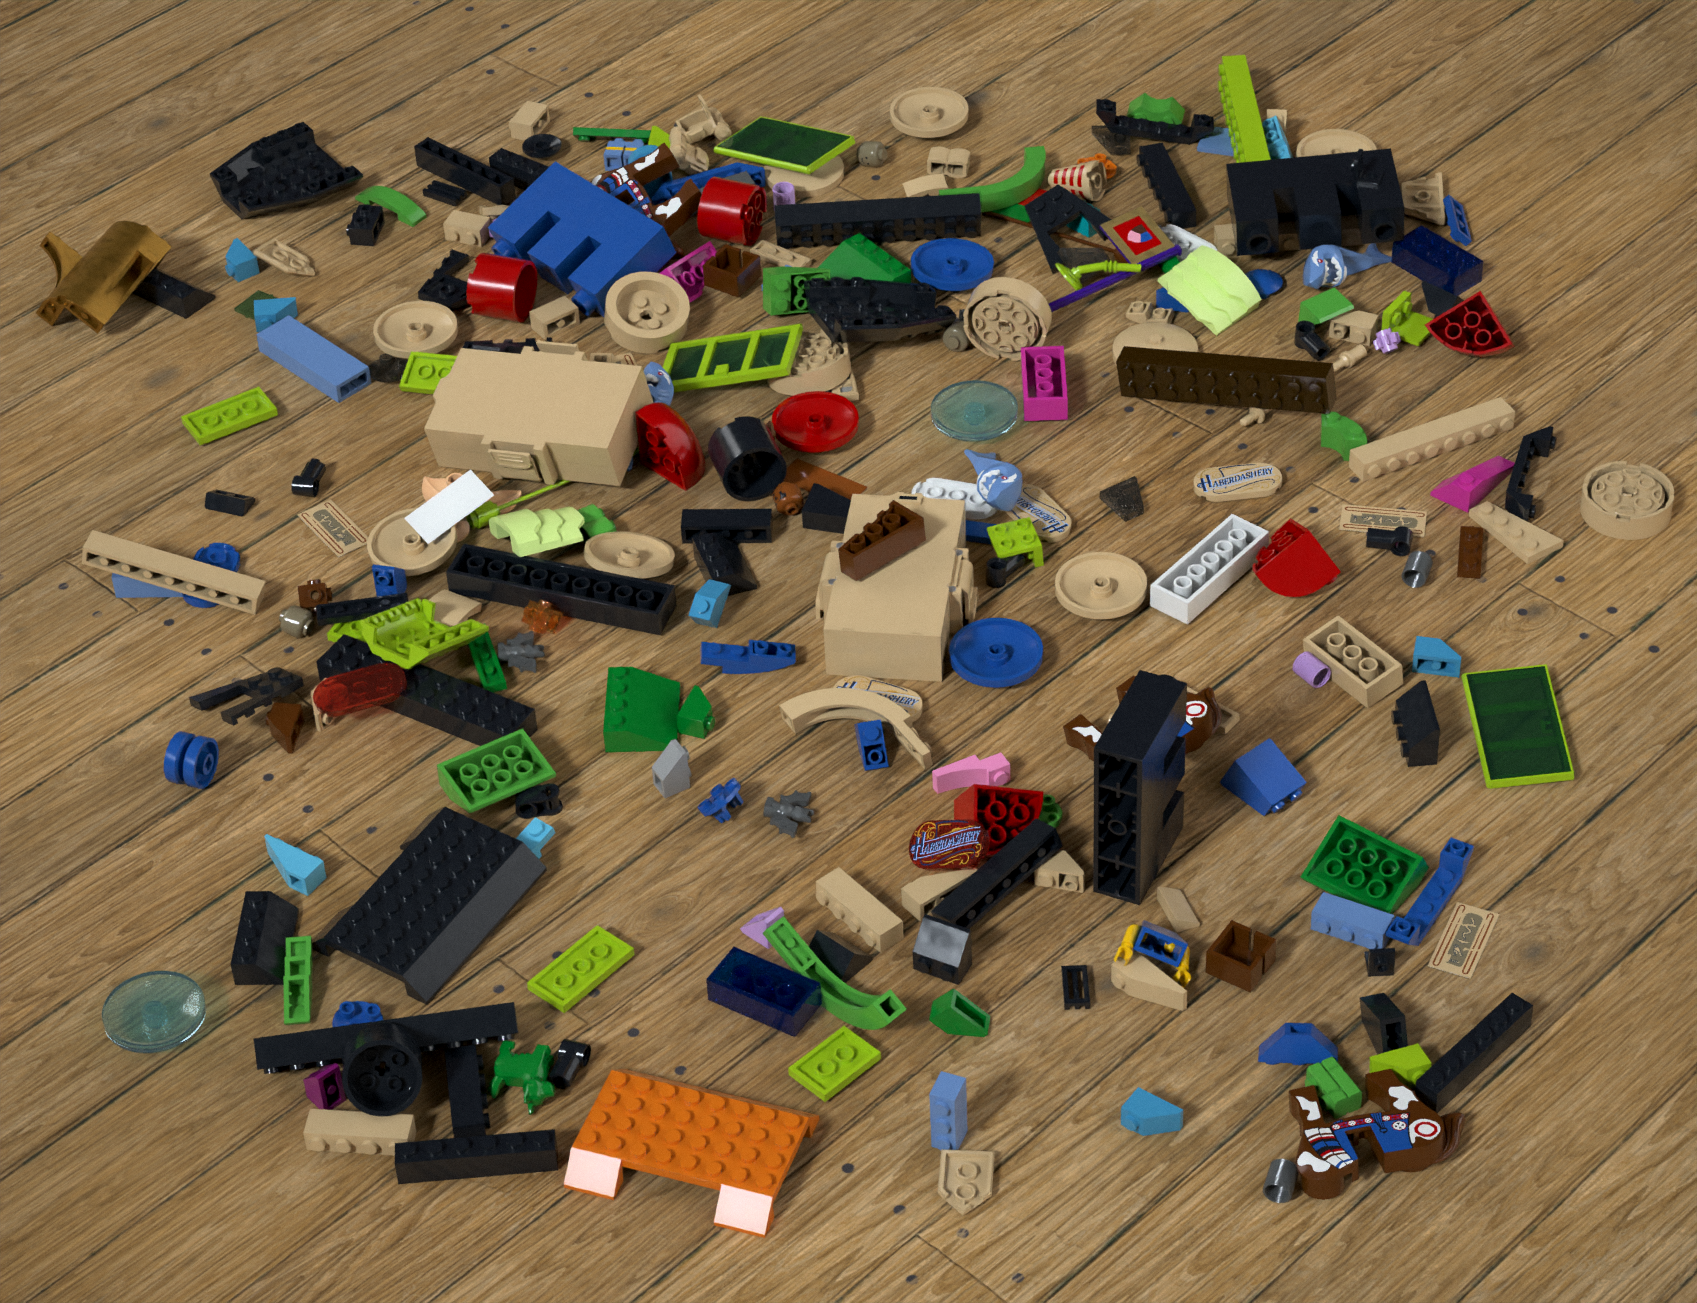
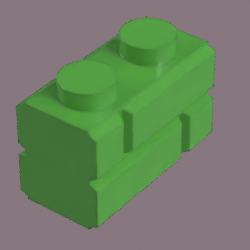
(1334, 1087)

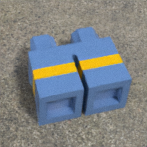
(618, 153)

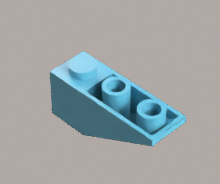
(297, 867)

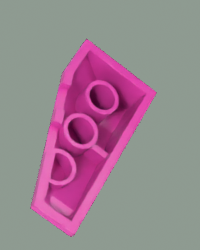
(689, 270)
(1474, 484)

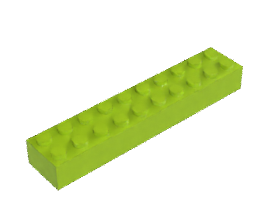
(1241, 110)

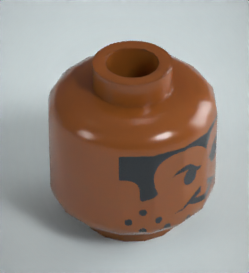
(788, 498)

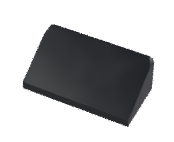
(228, 502)

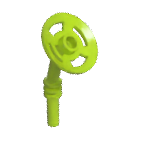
(1074, 274)

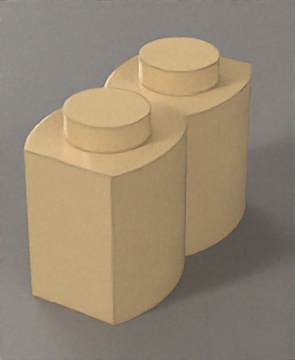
(948, 162)

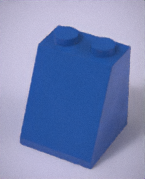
(1264, 779)

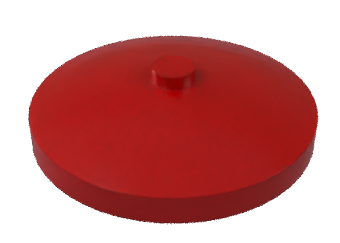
(815, 421)

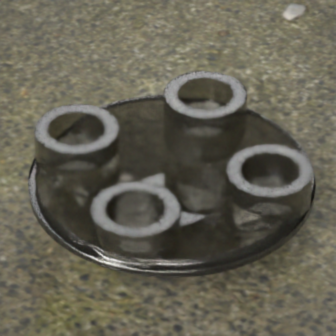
(387, 369)

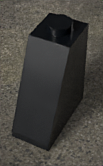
(825, 510)
(1383, 1023)

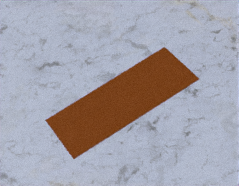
(806, 475)

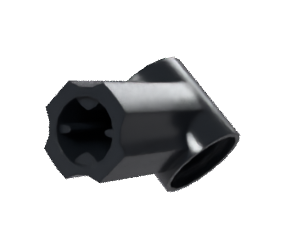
(1307, 339)
(308, 482)
(1396, 540)
(1000, 568)
(570, 1058)

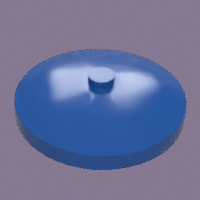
(952, 264)
(996, 652)

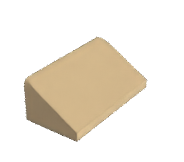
(1176, 909)

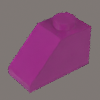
(325, 1087)

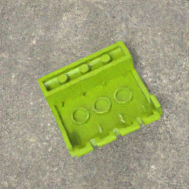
(412, 636)

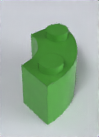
(1156, 110)
(1341, 434)

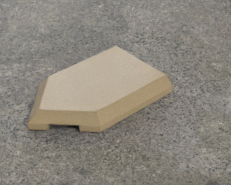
(284, 258)
(965, 1178)

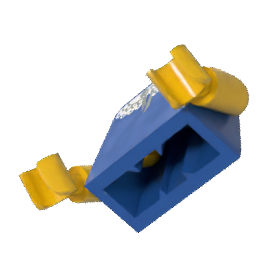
(1159, 944)

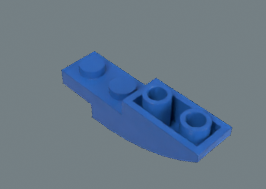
(754, 658)

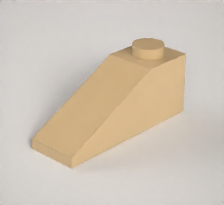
(928, 891)
(1147, 982)

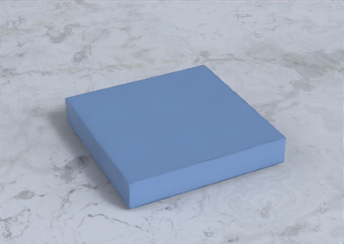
(1216, 142)

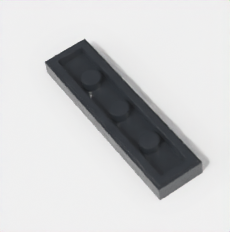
(357, 609)

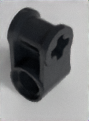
(536, 801)

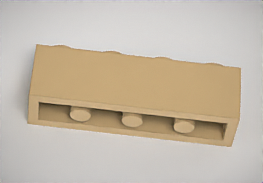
(859, 910)
(357, 1131)

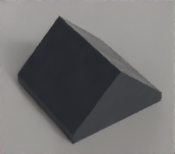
(839, 954)

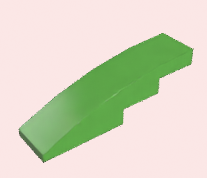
(298, 980)

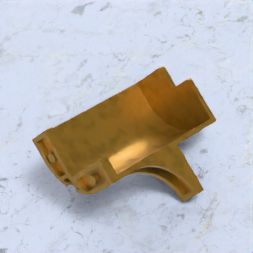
(105, 277)

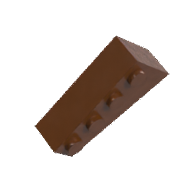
(882, 541)

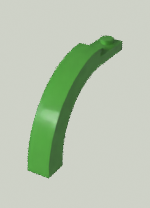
(1012, 189)
(838, 998)

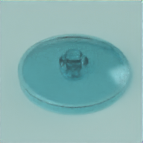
(974, 410)
(153, 1011)

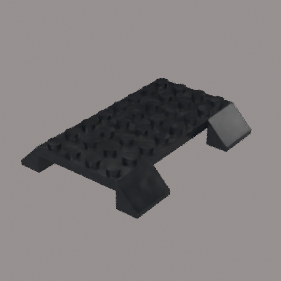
(434, 902)

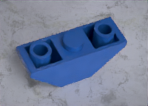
(1297, 1045)

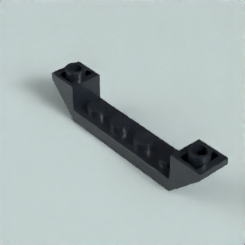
(1200, 125)
(1532, 444)

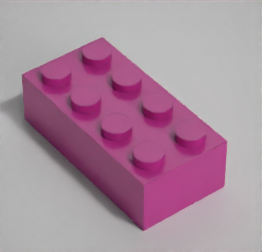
(1044, 383)

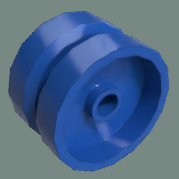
(191, 760)

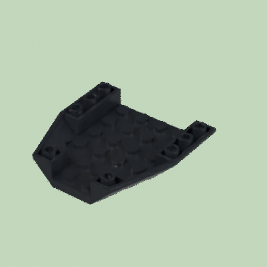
(281, 174)
(874, 309)

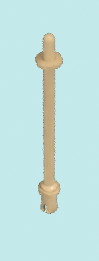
(1345, 360)

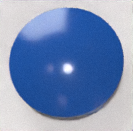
(1265, 281)
(356, 1013)

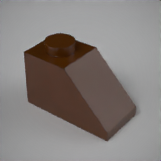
(285, 724)

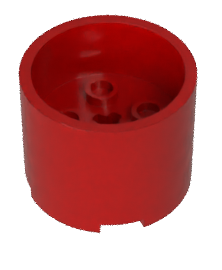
(731, 211)
(502, 287)

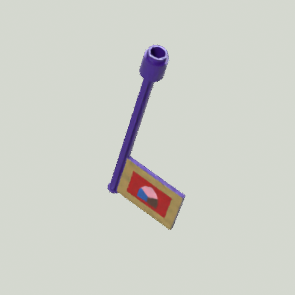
(1139, 243)

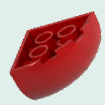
(1471, 328)
(669, 445)
(1294, 562)
(1000, 810)

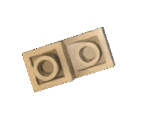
(925, 185)
(1143, 312)

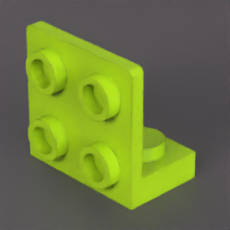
(1404, 321)
(1016, 538)

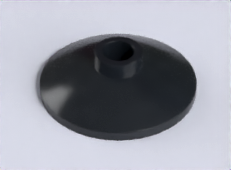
(541, 146)

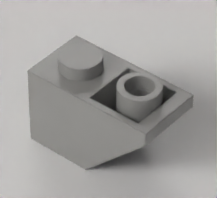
(672, 770)

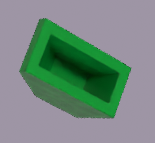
(695, 715)
(959, 1015)

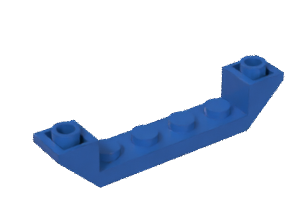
(671, 188)
(1435, 896)

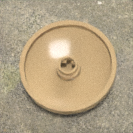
(929, 112)
(1333, 142)
(808, 185)
(415, 328)
(1155, 336)
(398, 545)
(629, 554)
(1101, 585)

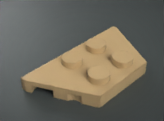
(1424, 198)

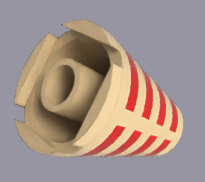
(1081, 179)

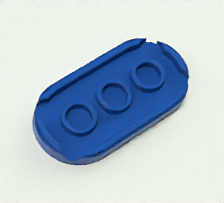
(218, 555)

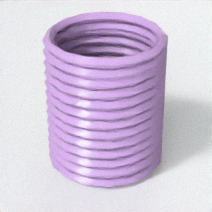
(783, 193)
(1311, 669)

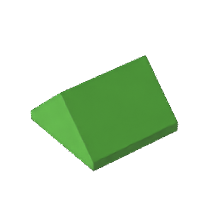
(1324, 306)

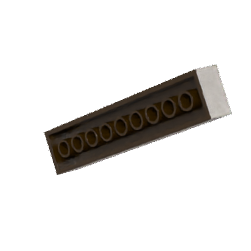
(1227, 379)

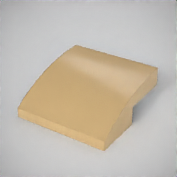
(453, 608)

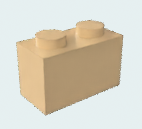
(529, 120)
(467, 228)
(554, 317)

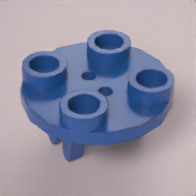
(720, 797)

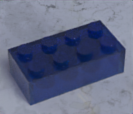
(1437, 261)
(764, 991)

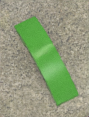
(407, 210)

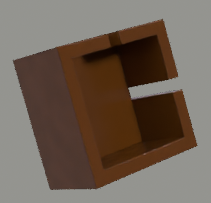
(726, 273)
(1233, 960)

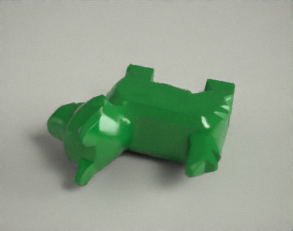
(524, 1071)

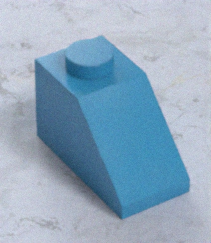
(241, 262)
(273, 310)
(709, 603)
(1435, 658)
(1150, 1114)

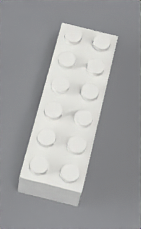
(1208, 569)

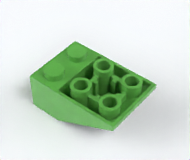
(785, 288)

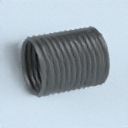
(1417, 569)
(1280, 1181)

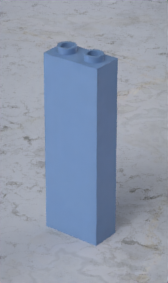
(314, 359)

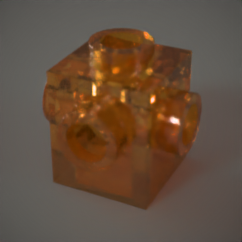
(541, 616)

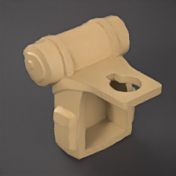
(704, 123)
(689, 158)

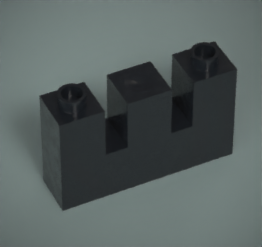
(1314, 196)
(1135, 787)

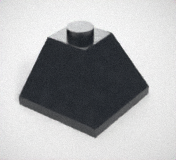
(1438, 300)

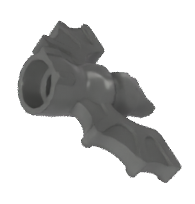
(521, 652)
(787, 809)

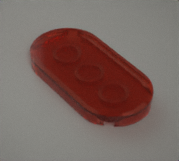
(359, 689)

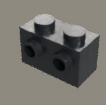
(366, 225)

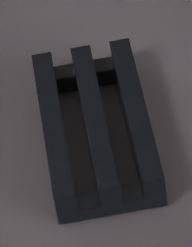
(445, 193)
(1077, 1002)

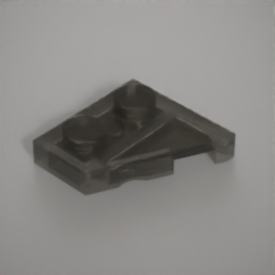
(1114, 143)
(1082, 256)
(1124, 499)

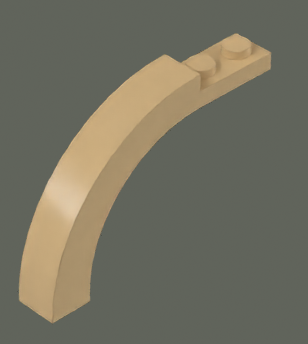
(855, 704)

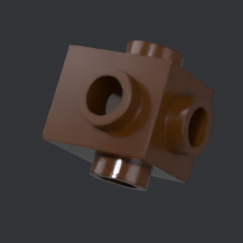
(306, 592)

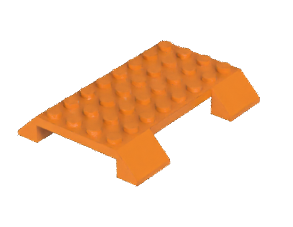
(691, 1138)

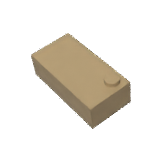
(1355, 661)

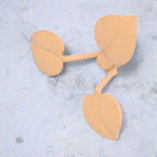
(433, 486)

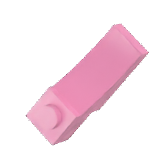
(970, 771)

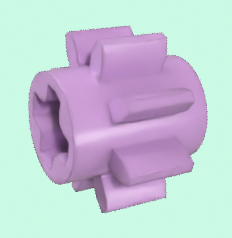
(1386, 341)

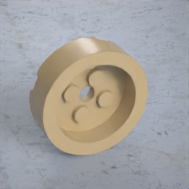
(642, 295)
(1006, 301)
(816, 366)
(1612, 509)

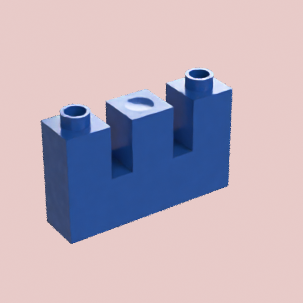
(579, 237)

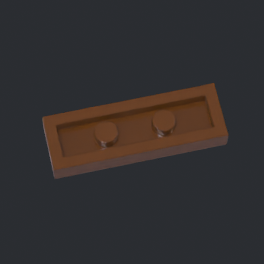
(1470, 552)

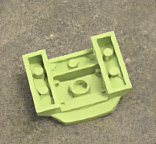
(1211, 289)
(538, 530)

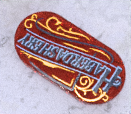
(949, 845)

